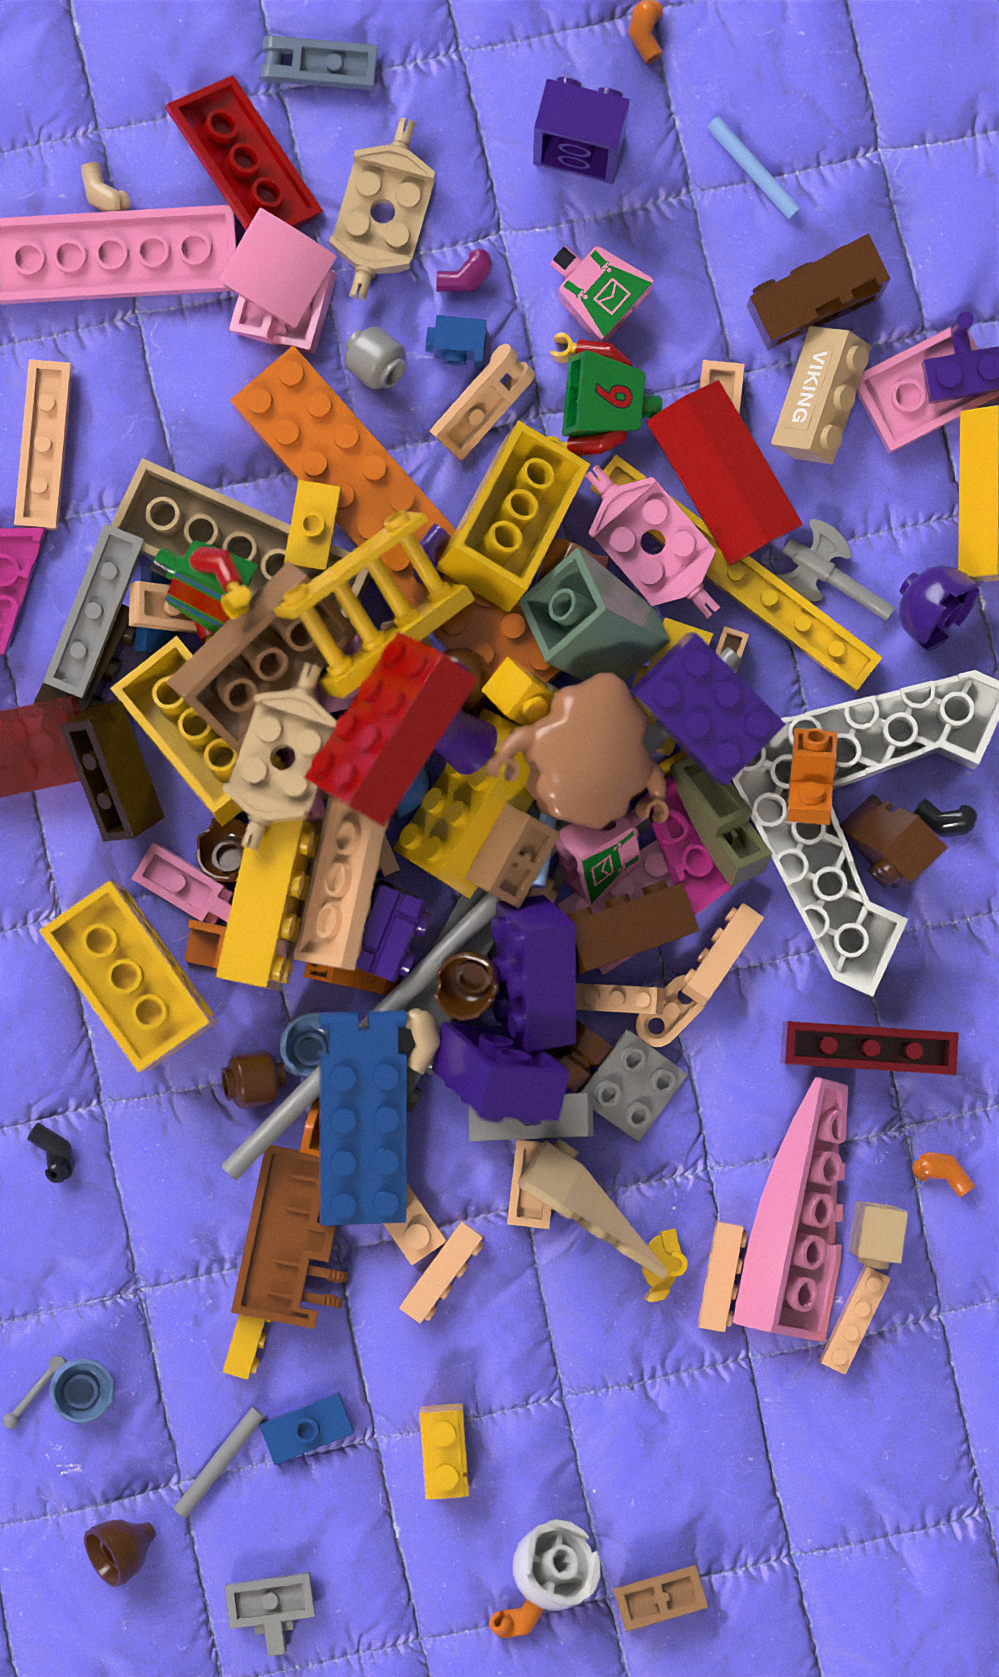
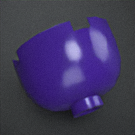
(934, 603)

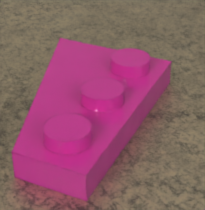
(17, 562)
(685, 853)

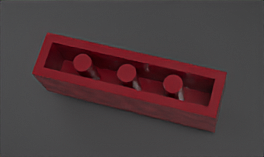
(869, 1048)

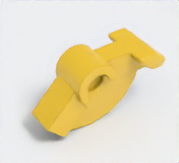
(668, 1252)

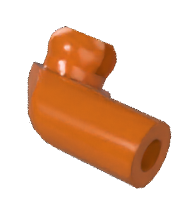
(943, 1167)
(515, 1621)

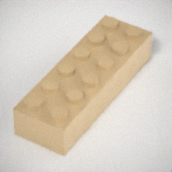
(176, 511)

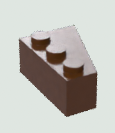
(818, 292)
(892, 842)
(631, 925)

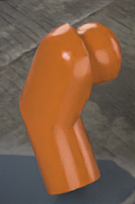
(641, 28)

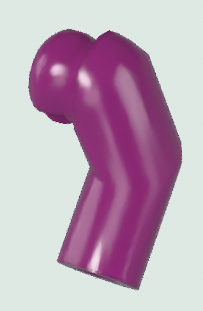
(469, 276)

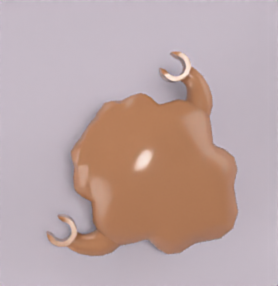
(587, 756)

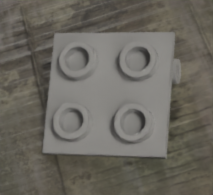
(633, 1085)

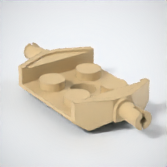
(381, 176)
(278, 722)

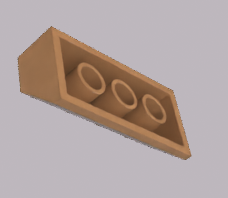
(255, 657)

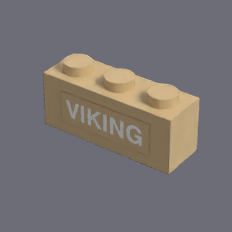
(821, 394)

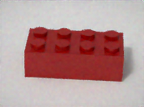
(391, 728)

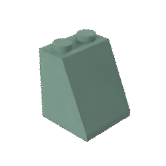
(591, 620)

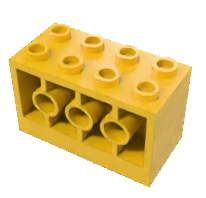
(129, 976)

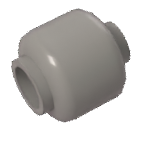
(375, 358)

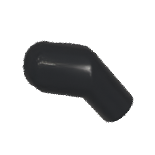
(947, 823)
(58, 1152)

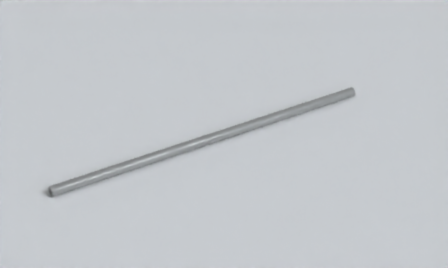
(402, 994)

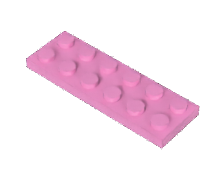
(115, 254)

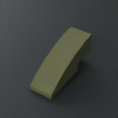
(721, 823)

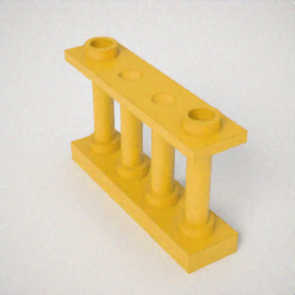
(417, 622)

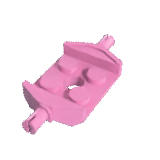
(619, 529)

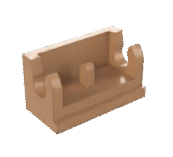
(512, 855)
(660, 1598)

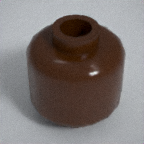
(252, 1079)

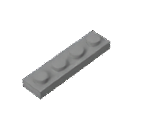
(94, 611)

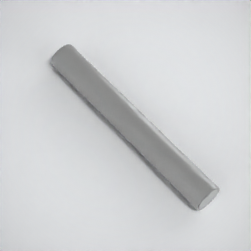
(219, 1462)

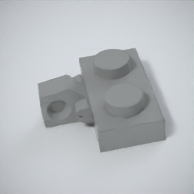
(271, 1606)

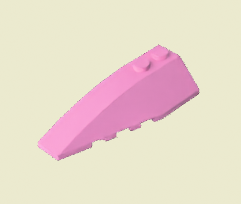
(792, 1244)

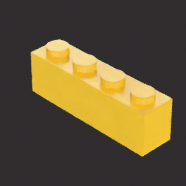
(979, 494)

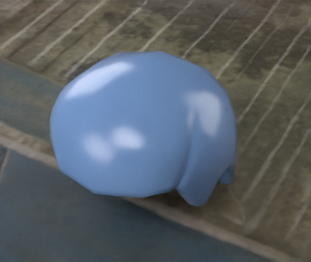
(302, 1044)
(81, 1390)

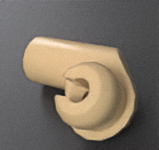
(99, 194)
(426, 1038)

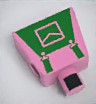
(600, 290)
(600, 858)

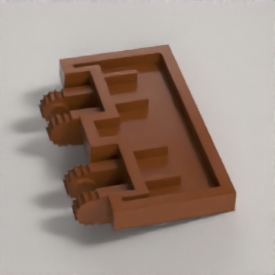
(283, 1240)

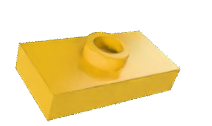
(312, 525)

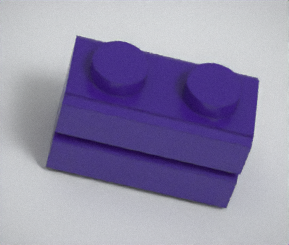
(390, 932)

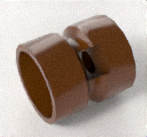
(580, 1057)

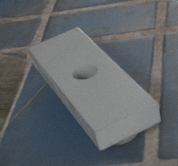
(574, 1121)

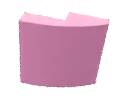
(277, 268)
(260, 325)

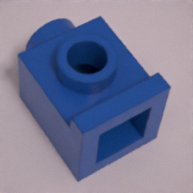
(458, 340)

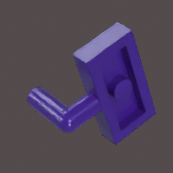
(966, 371)

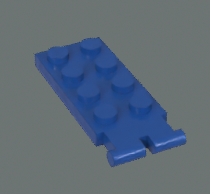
(362, 1120)

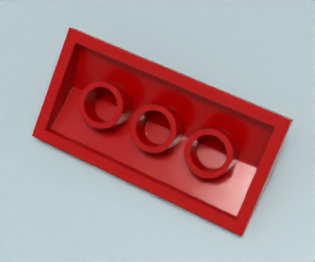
(242, 154)
(723, 472)

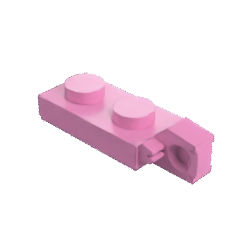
(183, 885)

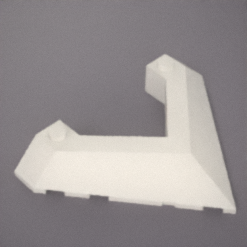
(814, 860)

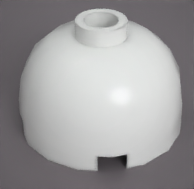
(556, 1566)

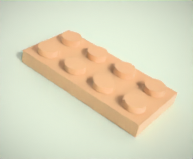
(339, 888)

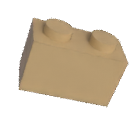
(877, 1234)

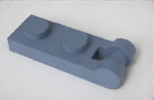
(319, 63)

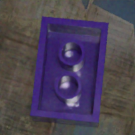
(580, 129)
(706, 708)
(535, 973)
(499, 1074)

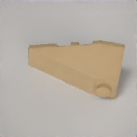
(571, 1190)

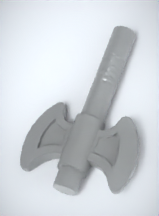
(815, 564)

